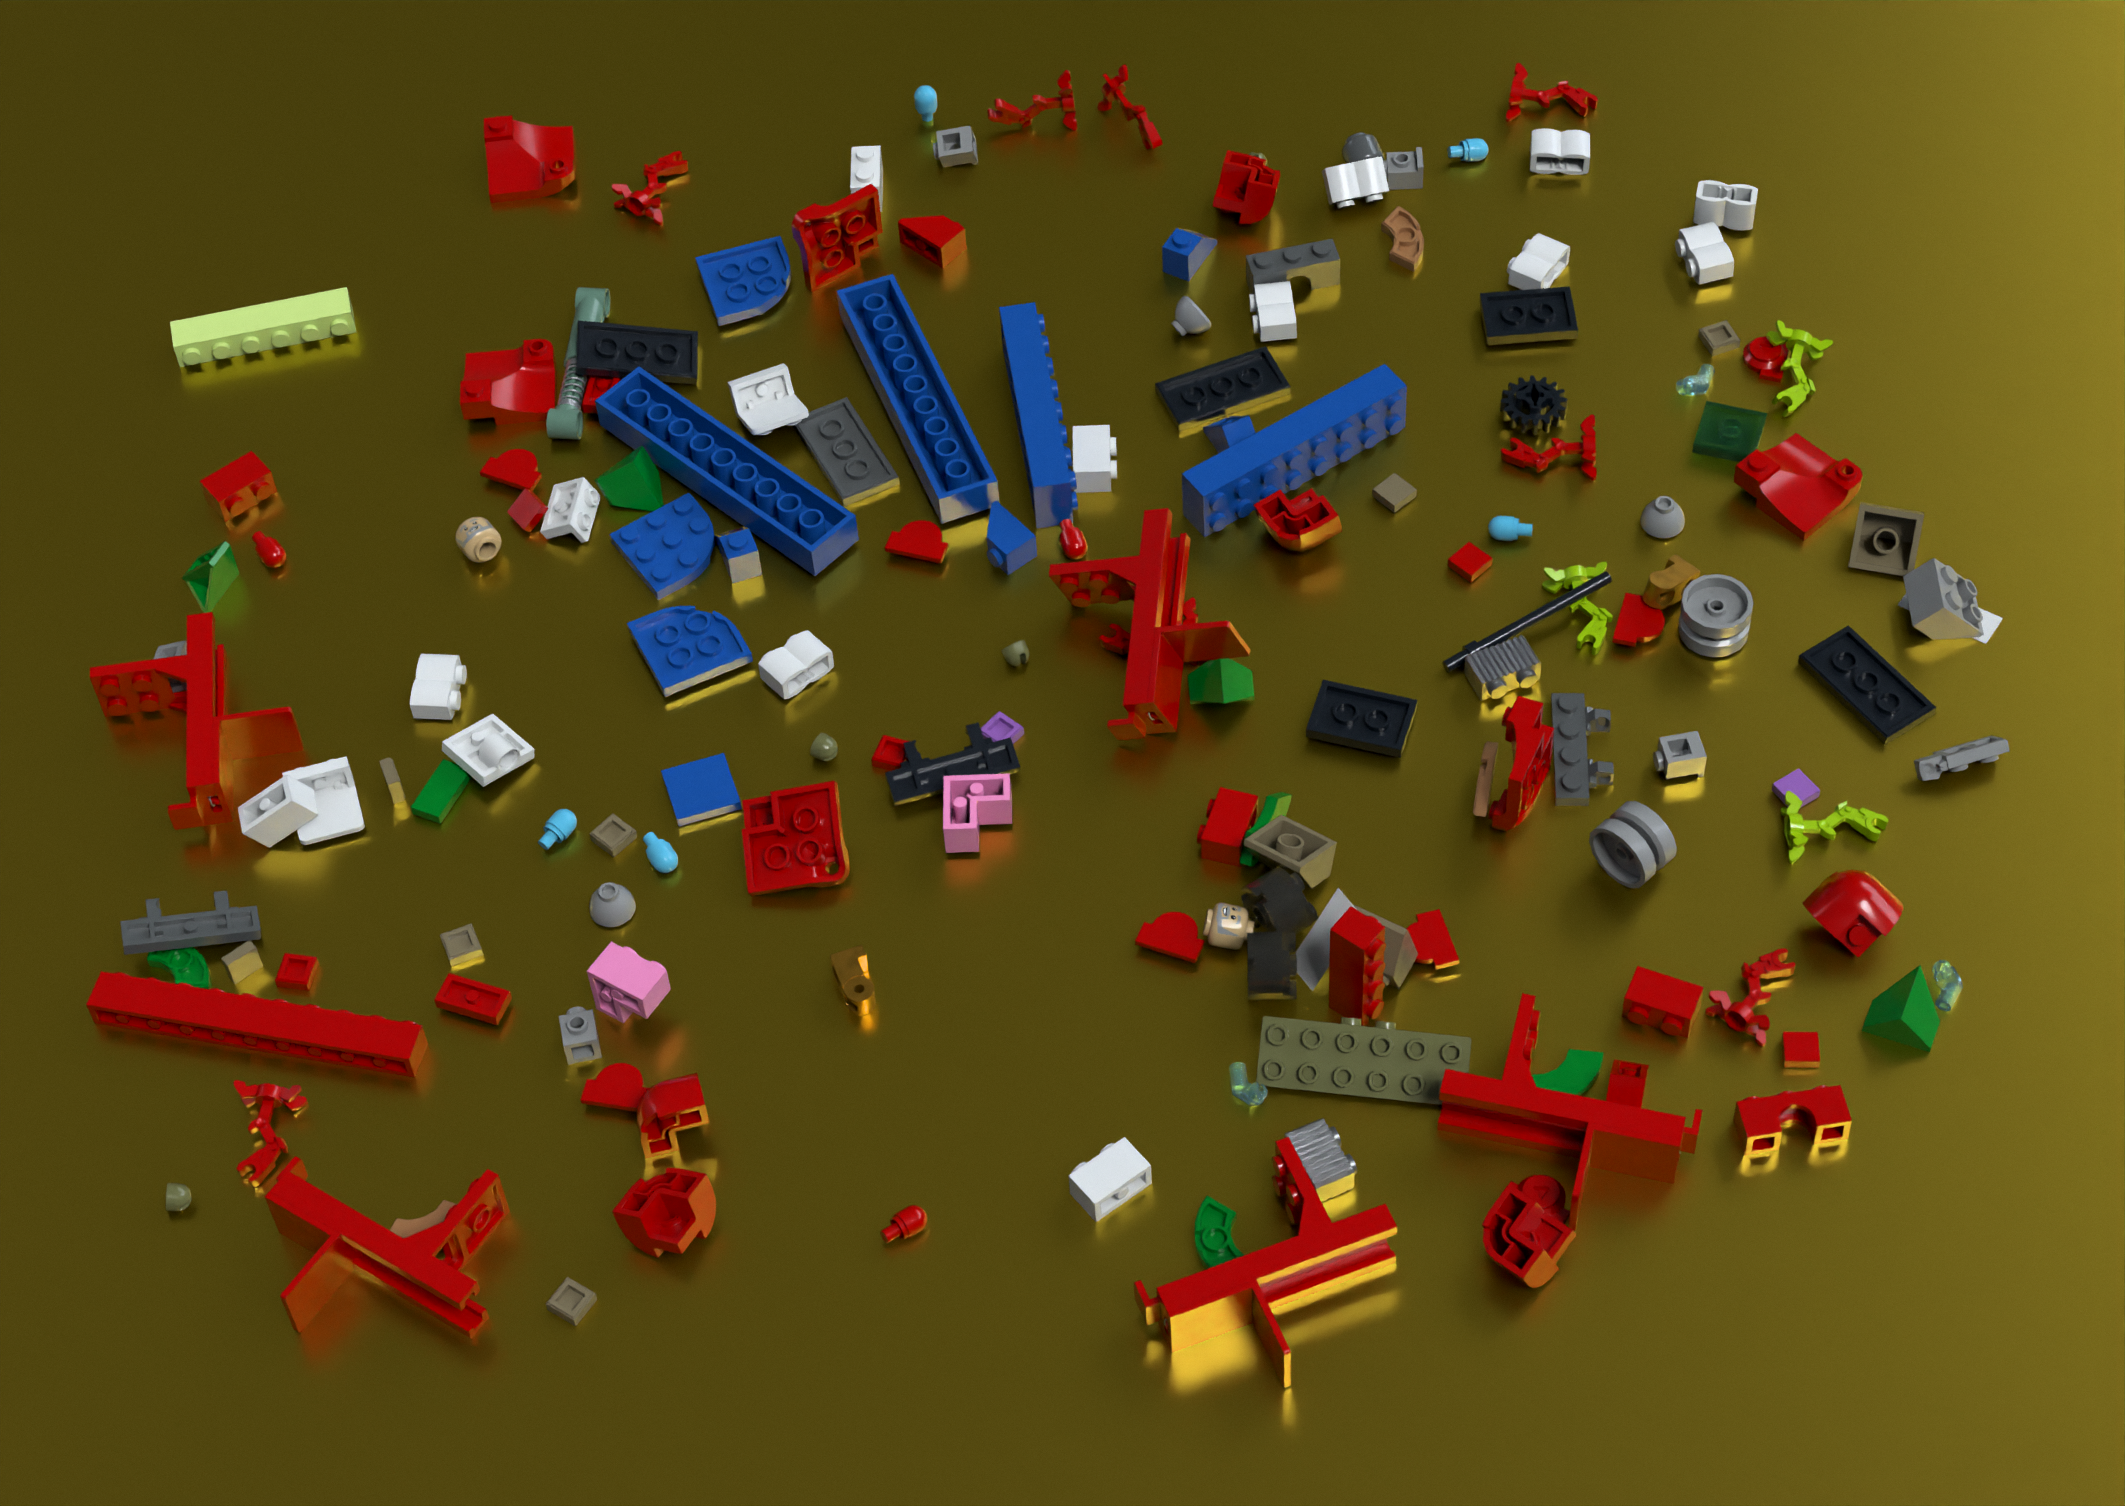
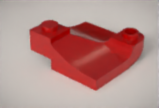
(527, 159)
(837, 236)
(510, 384)
(1798, 484)
(1531, 762)
(794, 839)

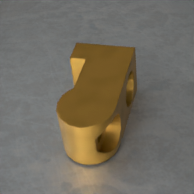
(1667, 586)
(855, 988)

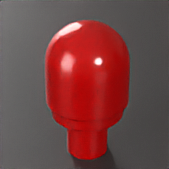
(1072, 540)
(269, 550)
(905, 1224)

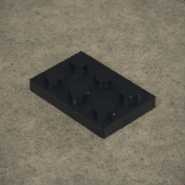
(1528, 315)
(1361, 718)

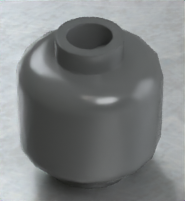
(1361, 147)

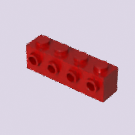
(1357, 966)

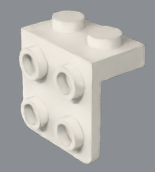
(766, 400)
(335, 800)

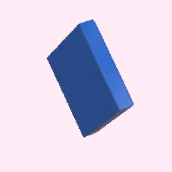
(701, 789)

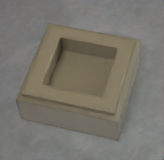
(1719, 338)
(1394, 492)
(392, 780)
(613, 835)
(461, 944)
(242, 962)
(571, 1301)

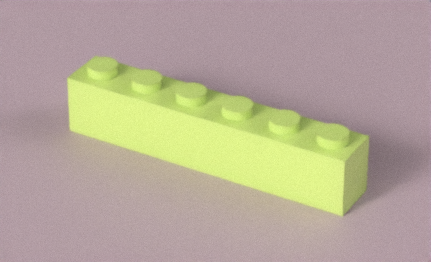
(263, 327)

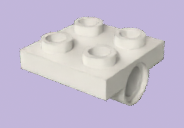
(488, 750)

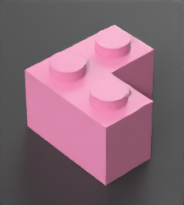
(971, 803)
(627, 983)

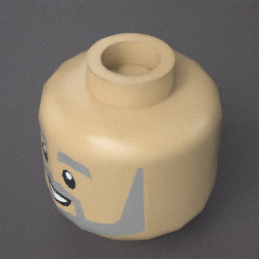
(478, 539)
(1227, 926)

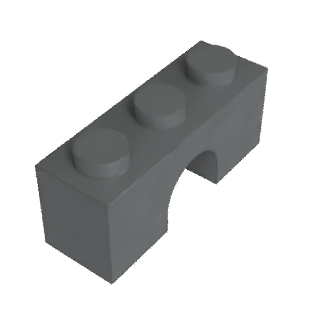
(1314, 260)

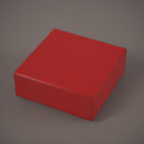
(527, 510)
(1470, 562)
(889, 753)
(297, 972)
(1800, 1049)

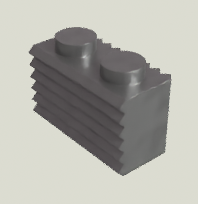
(1502, 668)
(1323, 1158)

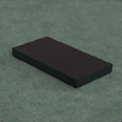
(621, 348)
(1222, 388)
(1867, 685)

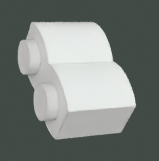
(1559, 151)
(1355, 181)
(1725, 204)
(1705, 253)
(1538, 263)
(1274, 311)
(796, 664)
(437, 686)

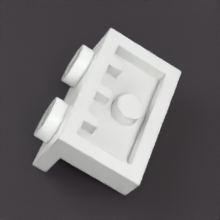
(571, 510)

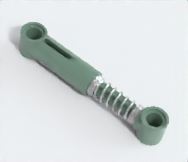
(566, 418)

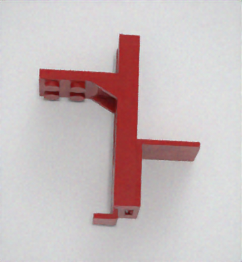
(1157, 636)
(211, 734)
(1562, 1123)
(406, 1266)
(1255, 1283)

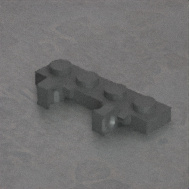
(1572, 769)
(190, 929)

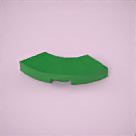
(1274, 806)
(184, 964)
(1574, 1075)
(1213, 1233)

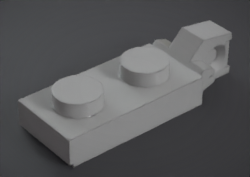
(1958, 757)

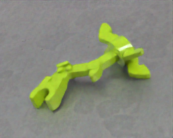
(1797, 342)
(1570, 579)
(1795, 826)

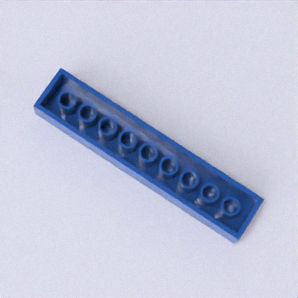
(918, 398)
(728, 471)

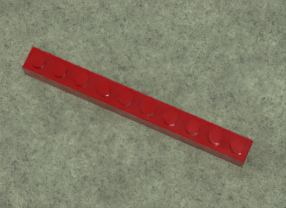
(258, 1023)

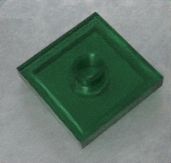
(1729, 431)

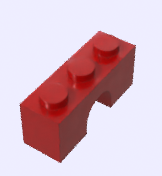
(1818, 1110)

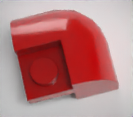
(1246, 187)
(1298, 522)
(1854, 908)
(668, 1109)
(667, 1211)
(1524, 1237)

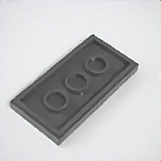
(846, 452)

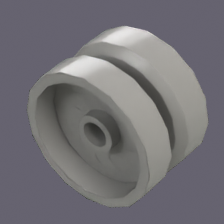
(1715, 615)
(1632, 844)

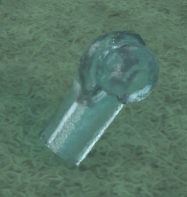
(1696, 384)
(1948, 982)
(1242, 1089)

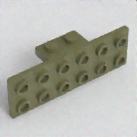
(1358, 1058)

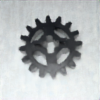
(1533, 405)

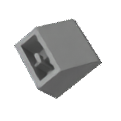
(1942, 602)

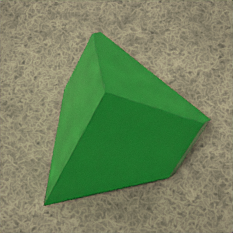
(632, 483)
(211, 575)
(1220, 682)
(1905, 1013)

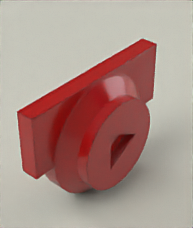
(1765, 358)
(513, 468)
(918, 540)
(1637, 622)
(1173, 935)
(1433, 940)
(615, 1087)
(1547, 1193)

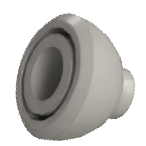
(1190, 318)
(1662, 518)
(611, 905)

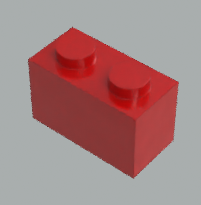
(238, 486)
(1227, 823)
(1662, 1002)

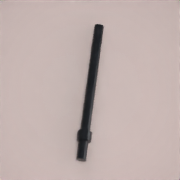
(1529, 620)

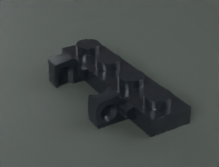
(925, 777)

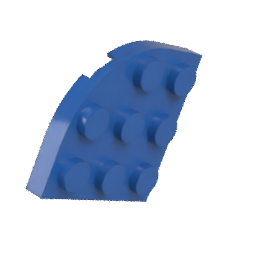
(745, 279)
(668, 545)
(688, 646)

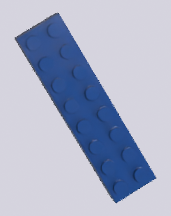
(1038, 415)
(1294, 449)

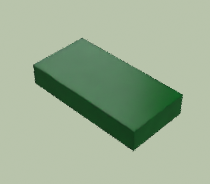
(441, 792)

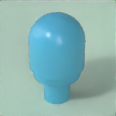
(925, 102)
(1469, 150)
(1508, 528)
(558, 828)
(660, 853)

